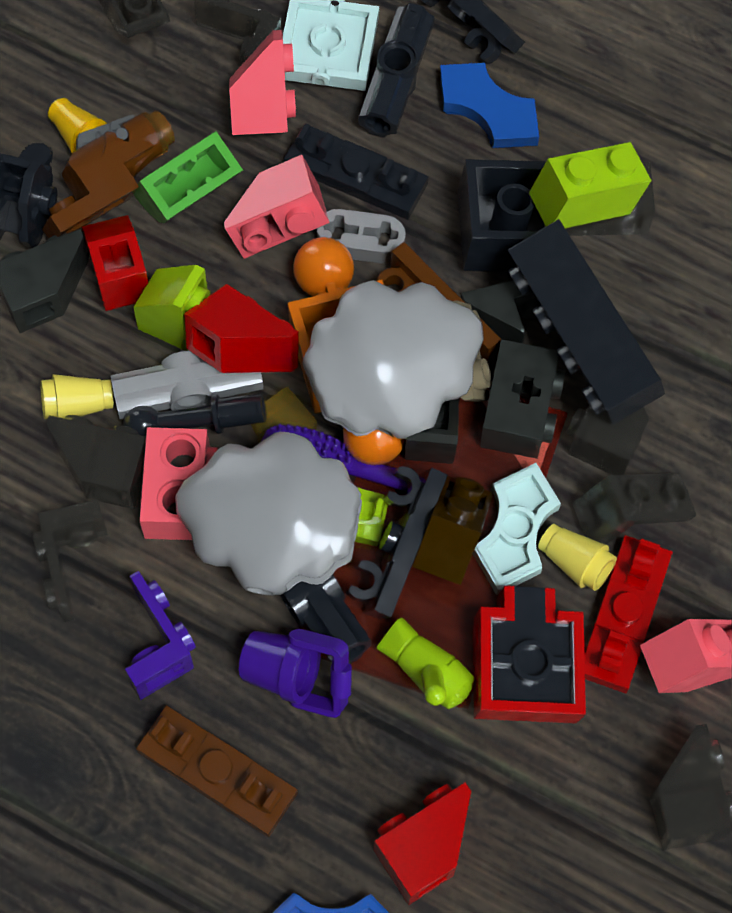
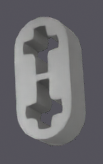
(363, 232)

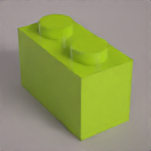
(590, 185)

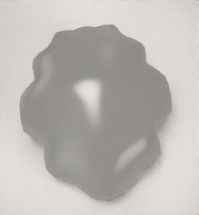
(392, 358)
(272, 513)

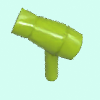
(431, 668)

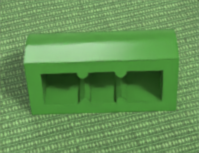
(187, 178)

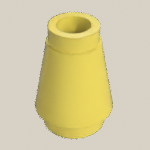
(75, 396)
(578, 556)

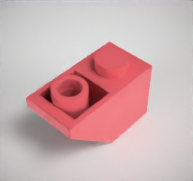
(258, 89)
(277, 208)
(690, 655)

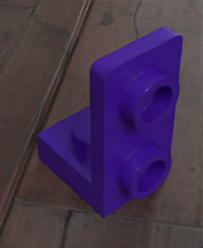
(155, 665)

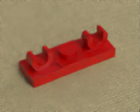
(626, 613)

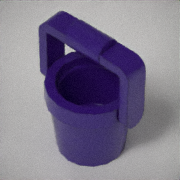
(291, 666)

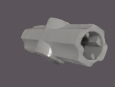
(179, 384)

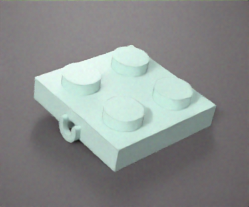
(331, 42)

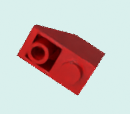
(116, 261)
(240, 335)
(425, 847)

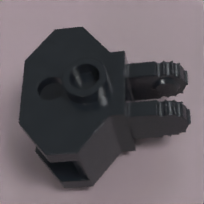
(26, 193)

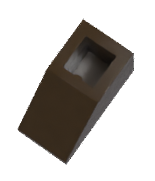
(453, 529)

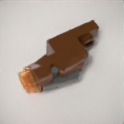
(105, 167)

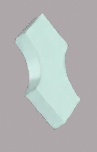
(510, 551)

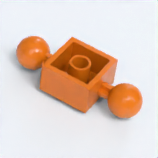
(325, 271)

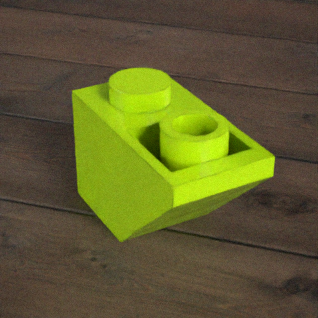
(167, 299)

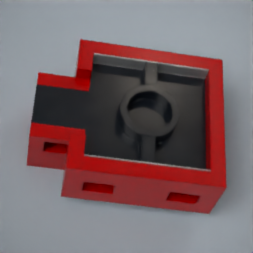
(528, 659)

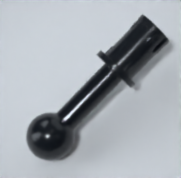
(221, 413)

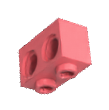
(163, 480)

